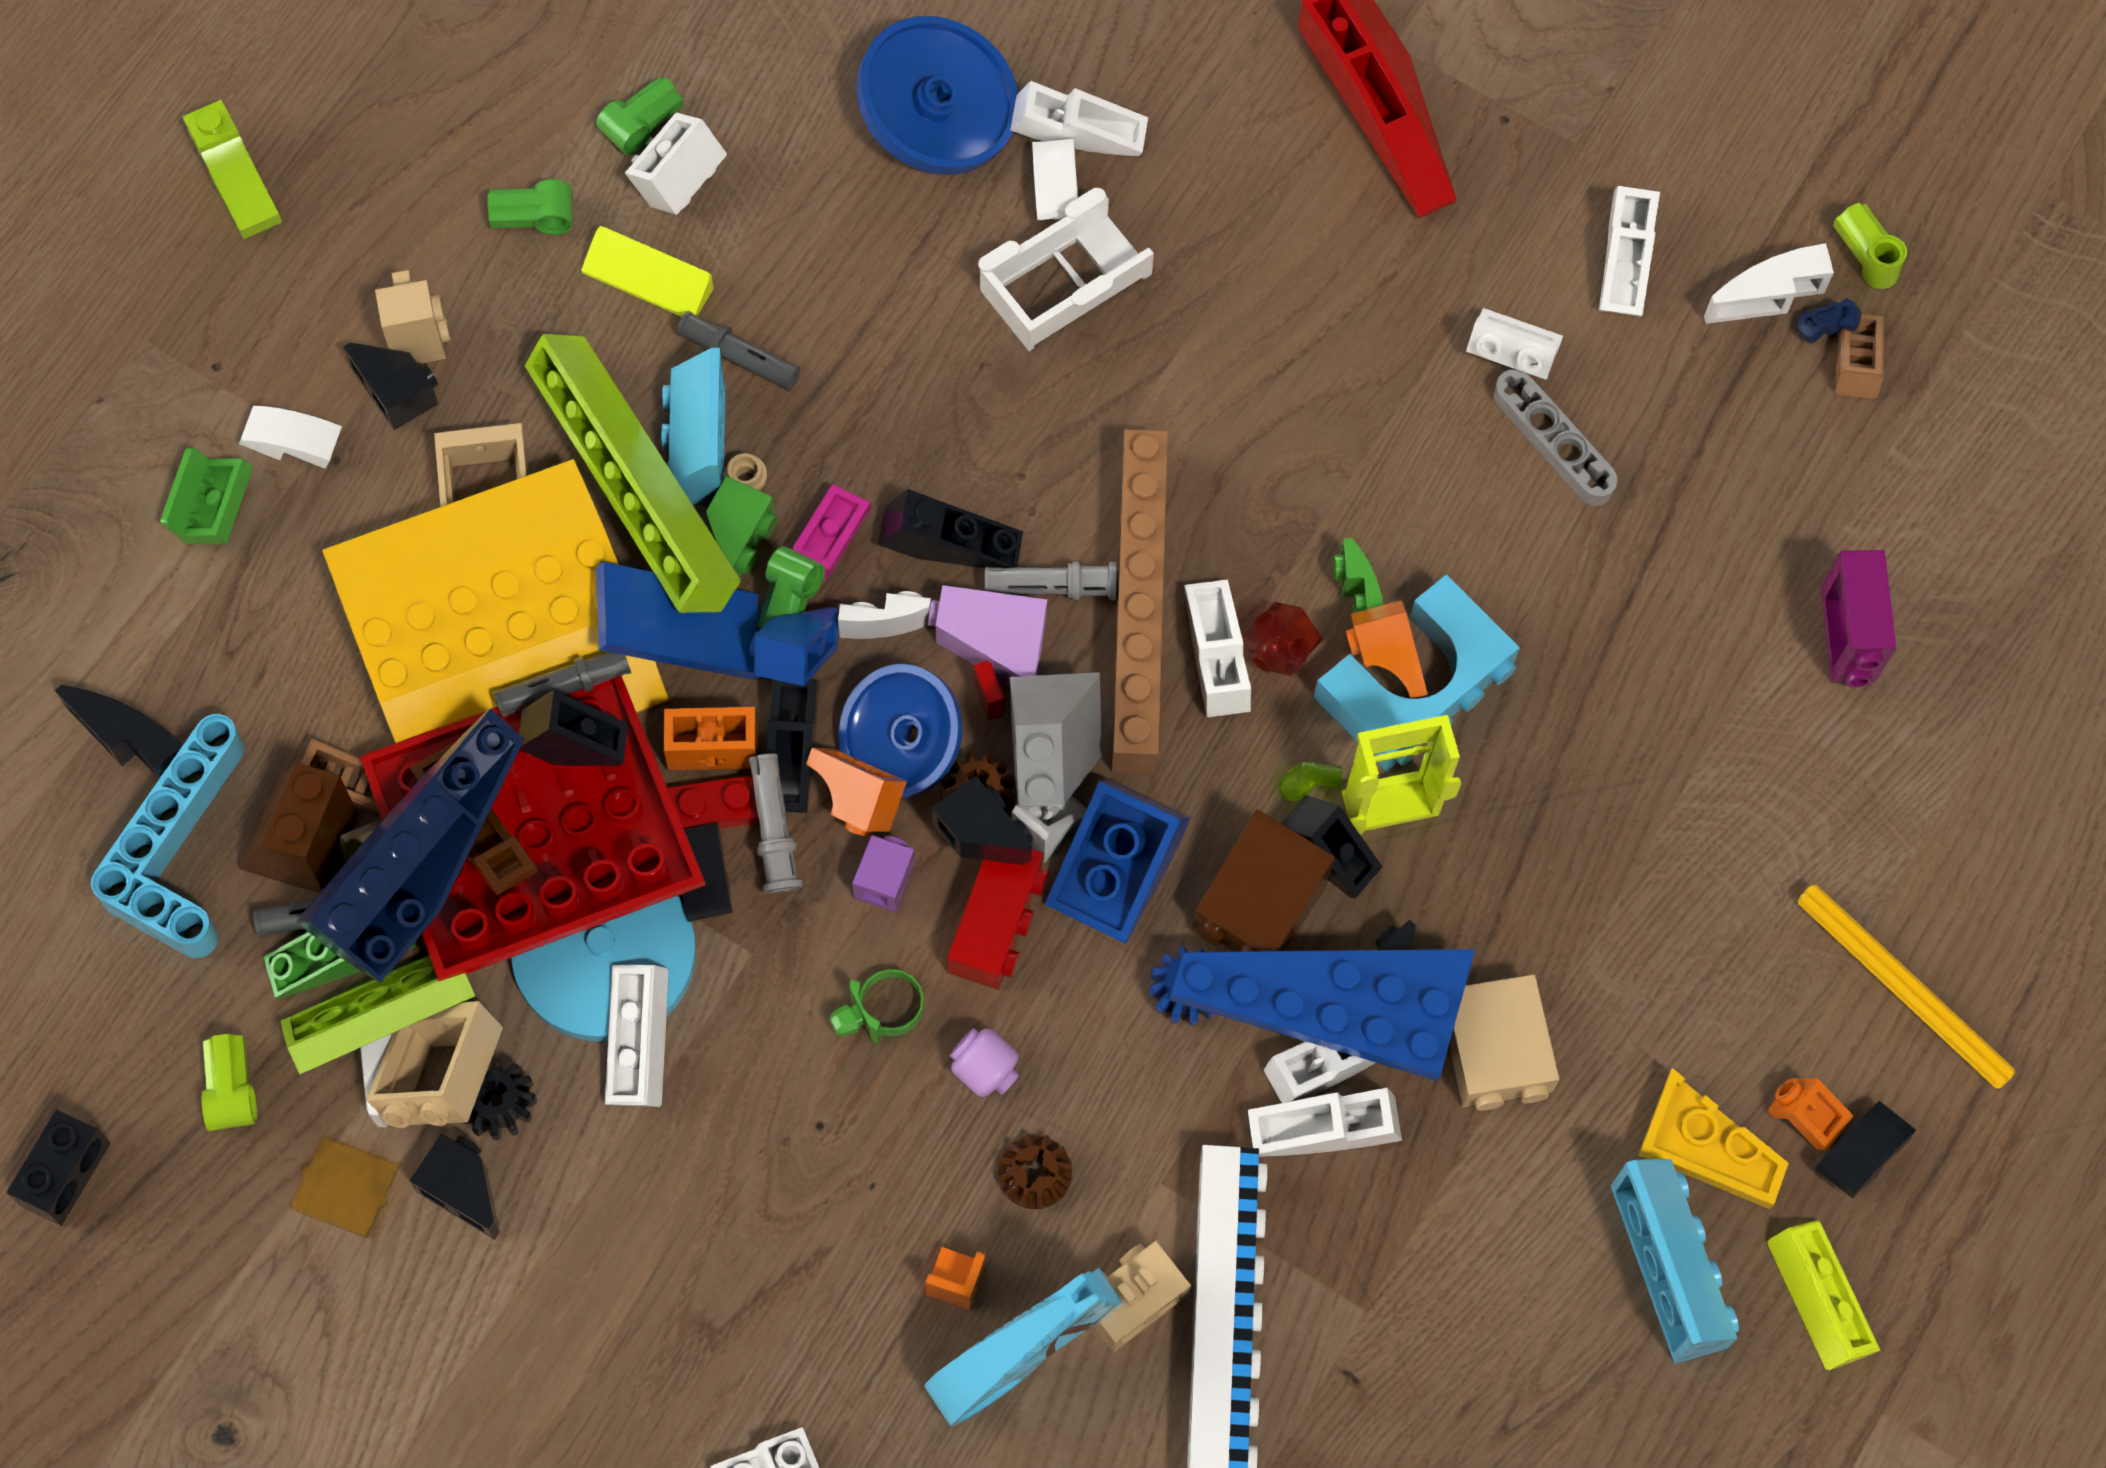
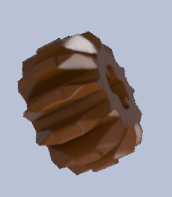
(985, 772)

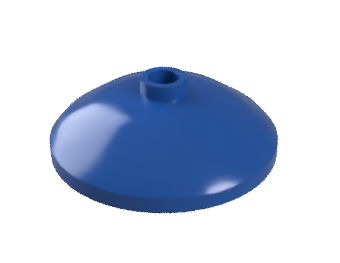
(885, 711)

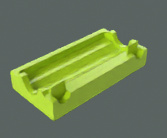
(370, 1013)

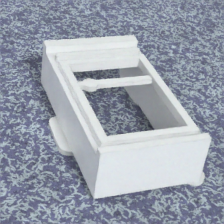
(1099, 238)

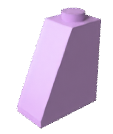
(991, 628)

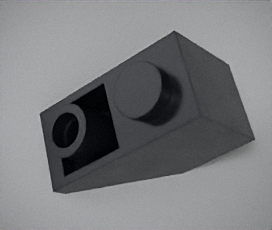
(979, 827)

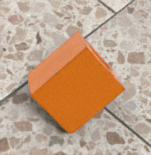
(956, 1277)

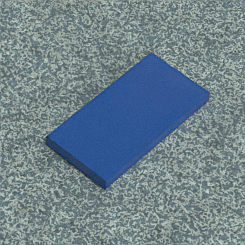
(644, 623)

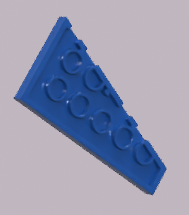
(1359, 1002)

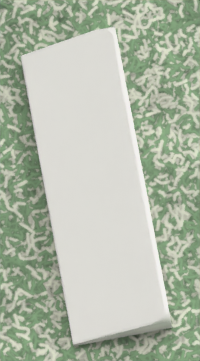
(636, 1035)

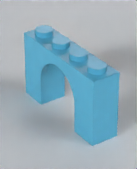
(1465, 634)

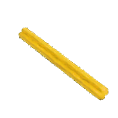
(1906, 986)

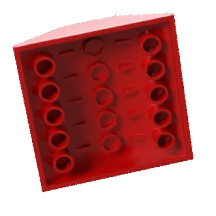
(596, 834)

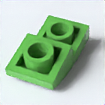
(1356, 576)

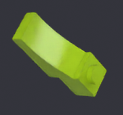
(231, 169)

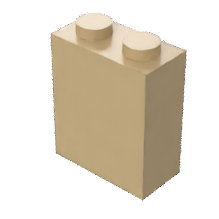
(1502, 1044)

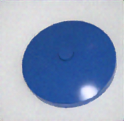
(936, 95)

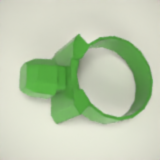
(848, 1019)

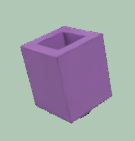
(884, 872)

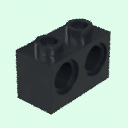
(58, 1167)

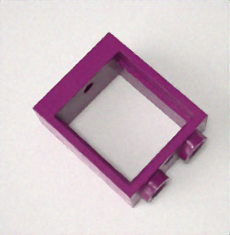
(1858, 617)

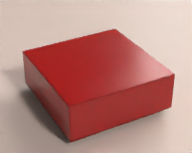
(988, 689)

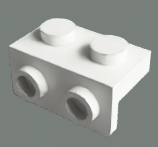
(1514, 343)

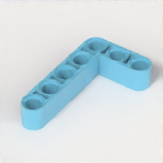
(166, 838)

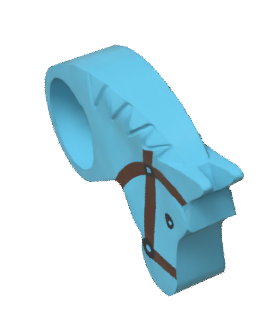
(1020, 1346)

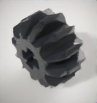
(515, 1097)

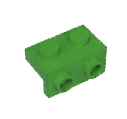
(205, 498)

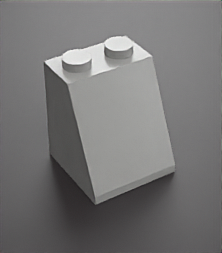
(1054, 735)

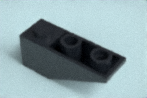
(947, 534)

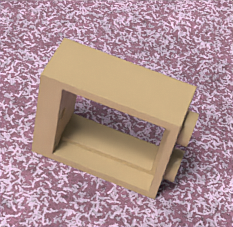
(478, 447)
(475, 1036)

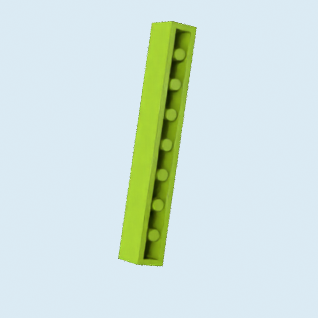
(632, 474)

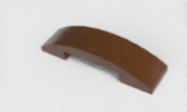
(495, 852)

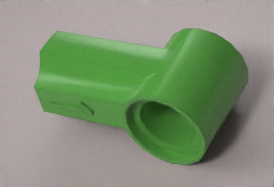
(632, 122)
(543, 207)
(793, 582)

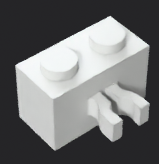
(676, 163)

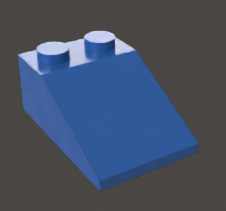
(1117, 859)

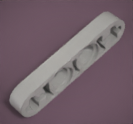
(1549, 440)

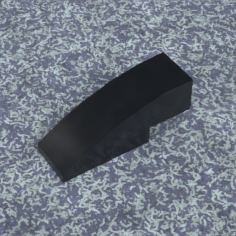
(121, 728)
(792, 736)

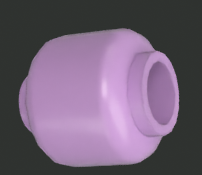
(984, 1062)

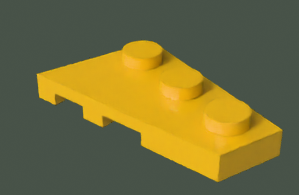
(1711, 1145)

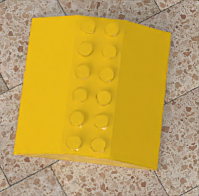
(480, 599)

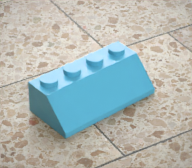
(1673, 1259)

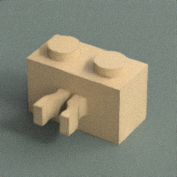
(413, 318)
(1148, 1288)

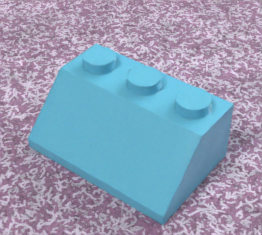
(696, 425)

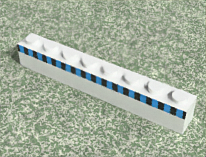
(1226, 1308)

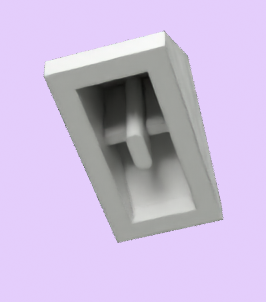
(1050, 824)

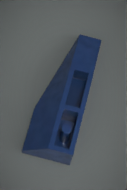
(415, 854)

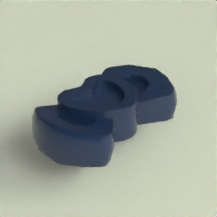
(1829, 320)

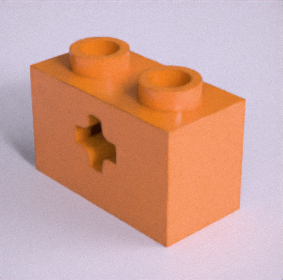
(710, 738)

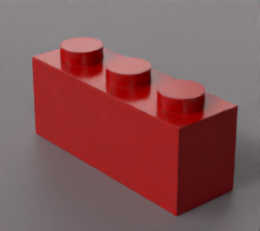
(995, 919)

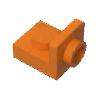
(1811, 1110)

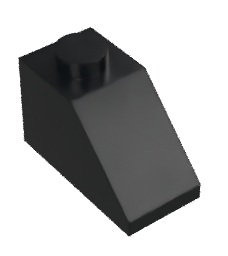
(393, 381)
(571, 733)
(1332, 831)
(458, 1183)

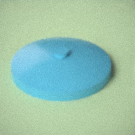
(572, 977)

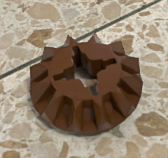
(1045, 1190)

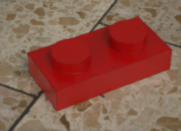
(722, 801)

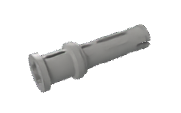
(1074, 580)
(776, 844)

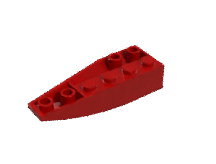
(1382, 93)

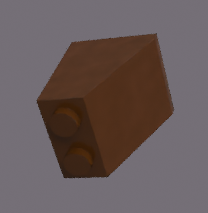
(301, 829)
(1263, 888)

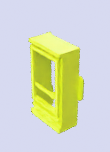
(1408, 796)

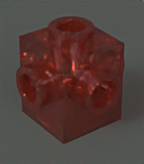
(1282, 639)

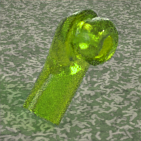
(1306, 776)

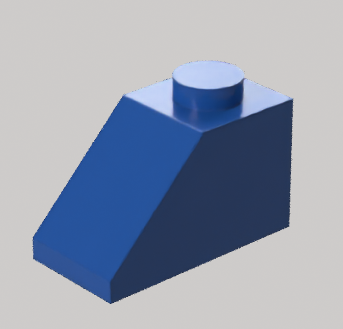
(795, 645)

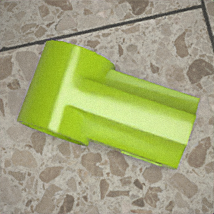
(1870, 244)
(228, 1094)

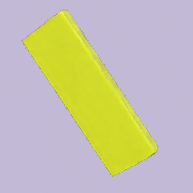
(647, 273)
(1822, 1295)

